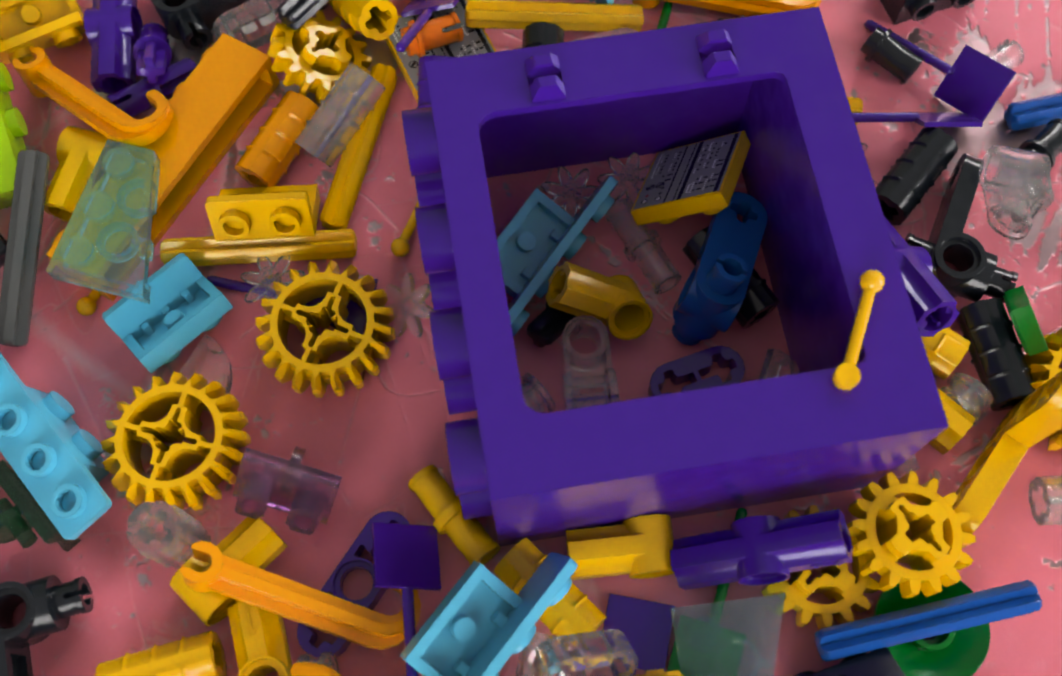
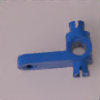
(721, 271)

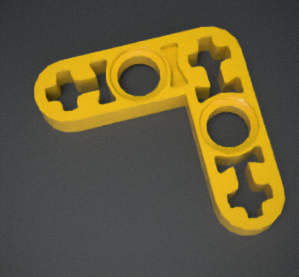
(1021, 428)

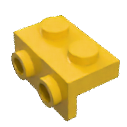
(38, 25)
(264, 212)

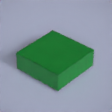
(1025, 321)

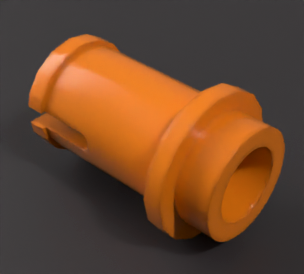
(432, 36)

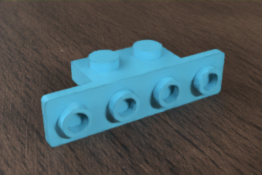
(539, 239)
(51, 454)
(486, 621)

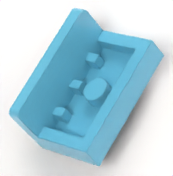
(178, 312)

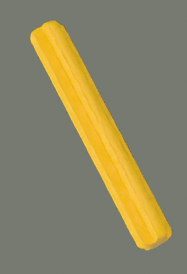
(567, 15)
(356, 157)
(208, 252)

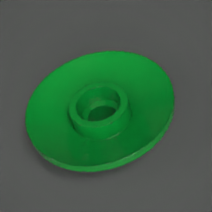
(942, 655)

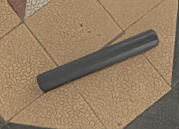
(23, 247)

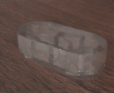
(249, 22)
(584, 655)

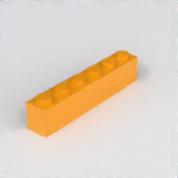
(206, 122)

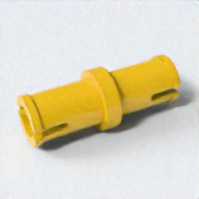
(446, 509)

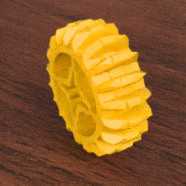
(338, 292)
(184, 405)

